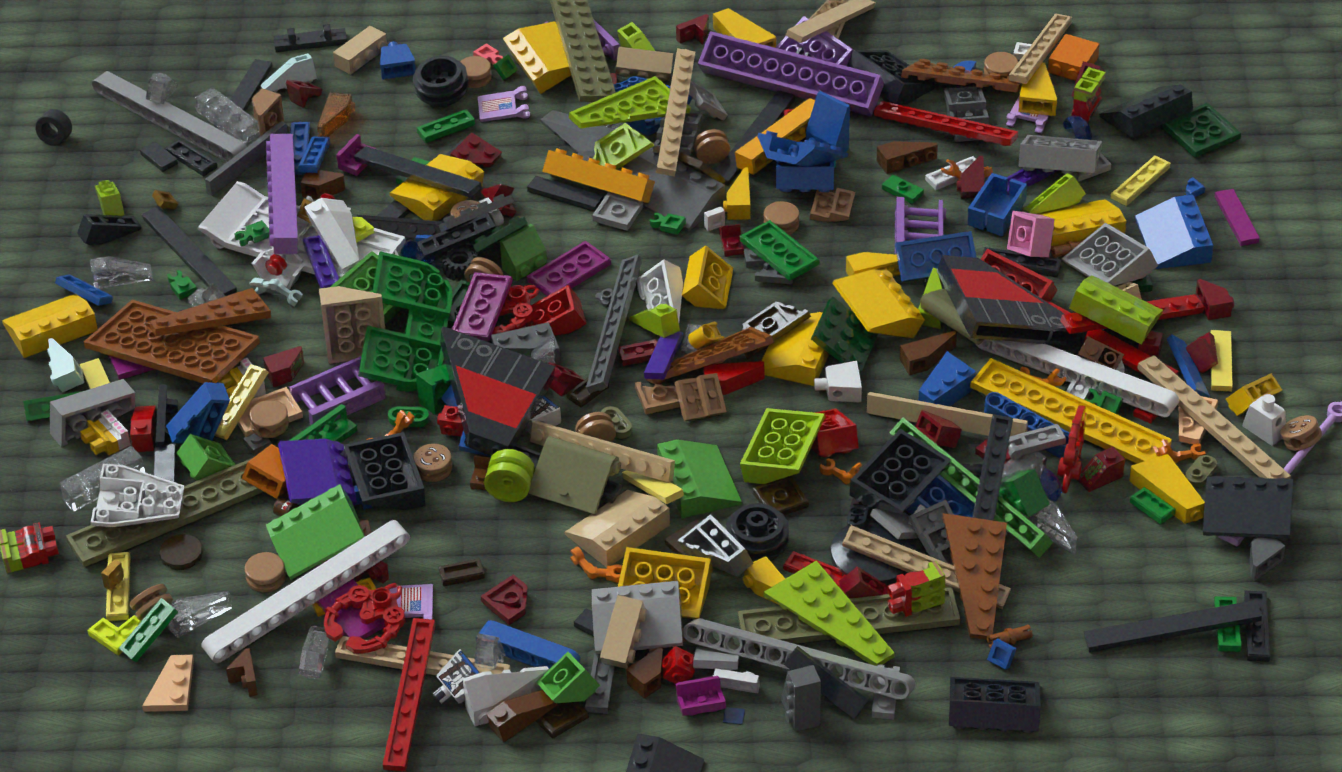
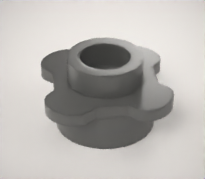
(604, 297)

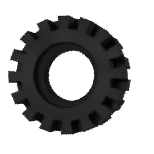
(455, 256)

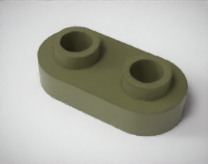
(620, 422)
(1200, 469)

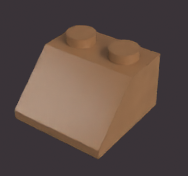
(267, 110)

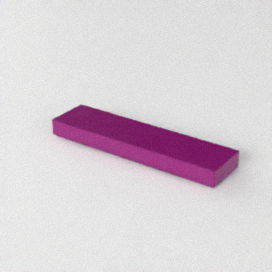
(1237, 217)

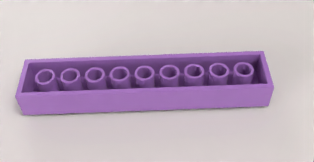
(789, 72)

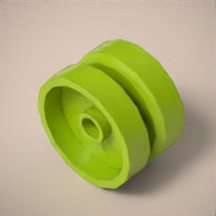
(509, 475)

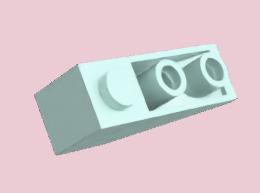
(297, 69)
(65, 369)

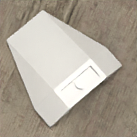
(135, 497)

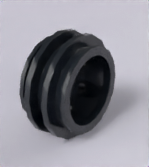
(441, 81)
(752, 529)

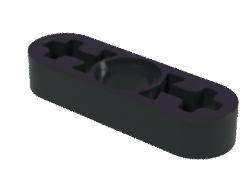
(858, 515)

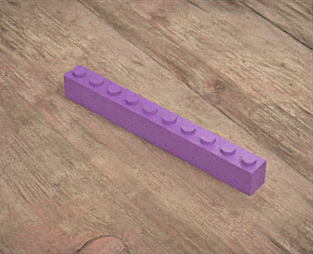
(281, 194)

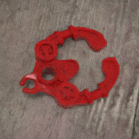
(519, 304)
(1070, 464)
(374, 605)

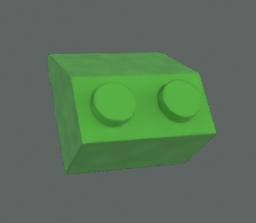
(522, 253)
(203, 457)
(568, 681)

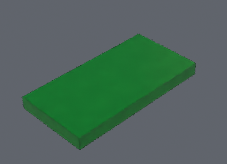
(779, 250)

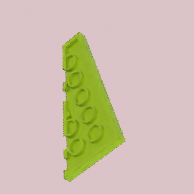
(634, 103)
(827, 609)

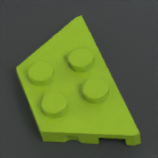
(621, 146)

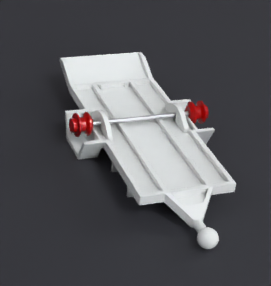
(247, 206)

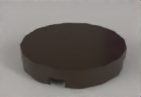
(181, 551)

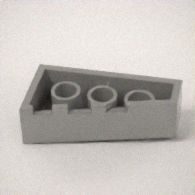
(71, 413)

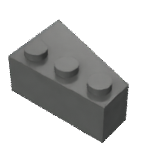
(526, 339)
(714, 542)
(802, 698)

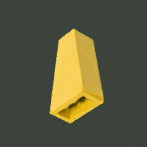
(735, 25)
(1038, 94)
(1170, 484)

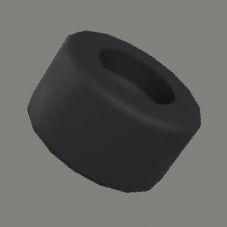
(60, 121)

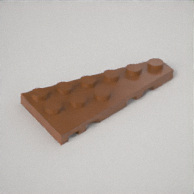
(958, 75)
(227, 310)
(718, 352)
(977, 563)

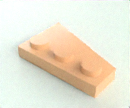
(1189, 429)
(172, 687)

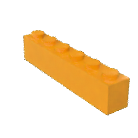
(790, 127)
(599, 176)

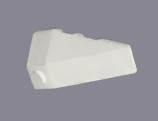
(335, 227)
(662, 286)
(488, 690)

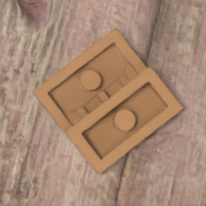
(832, 206)
(700, 397)

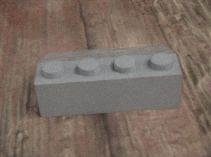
(1059, 154)
(1111, 257)
(663, 617)

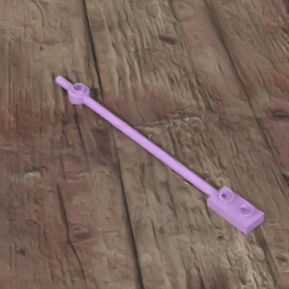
(1334, 414)

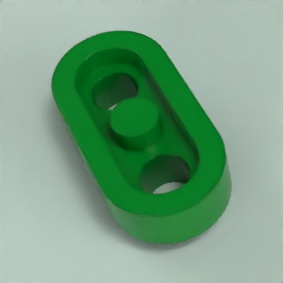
(421, 415)

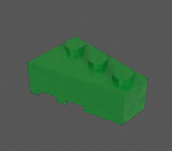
(431, 388)
(1024, 492)

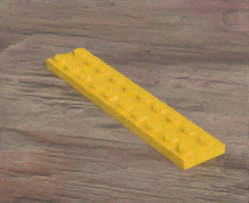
(1060, 407)

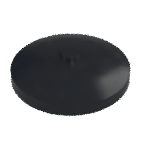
(847, 559)

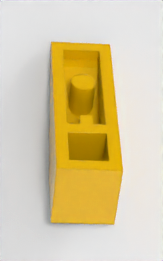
(738, 198)
(867, 261)
(1246, 395)
(762, 576)

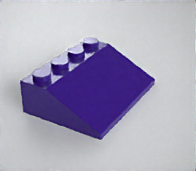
(314, 468)

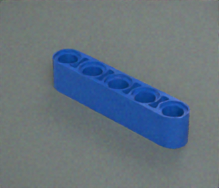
(1000, 405)
(527, 647)

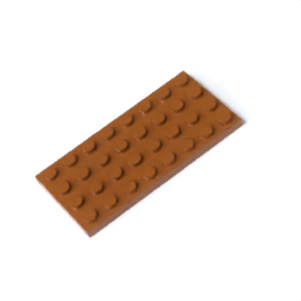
(193, 354)

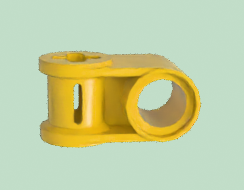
(705, 335)

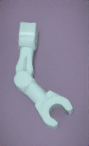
(275, 284)

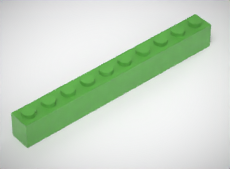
(968, 484)

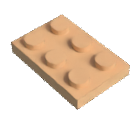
(281, 395)

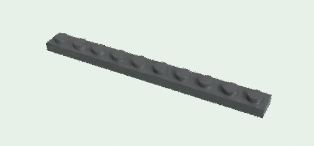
(614, 324)

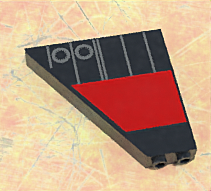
(999, 307)
(493, 389)

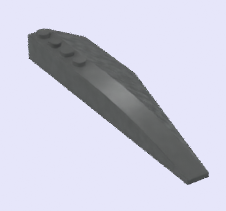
(683, 195)

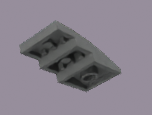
(967, 104)
(690, 131)
(932, 530)

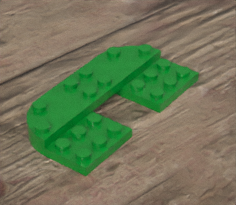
(399, 356)

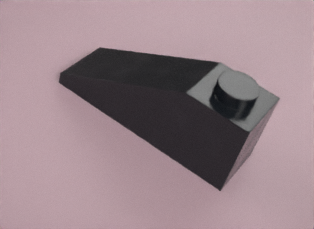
(105, 228)

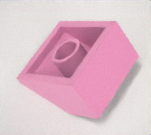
(1030, 234)

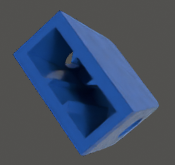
(396, 61)

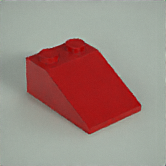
(561, 310)
(835, 434)

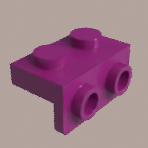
(346, 158)
(700, 696)

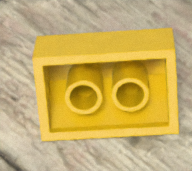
(707, 280)

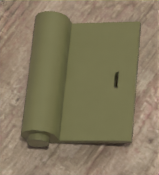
(941, 307)
(572, 470)

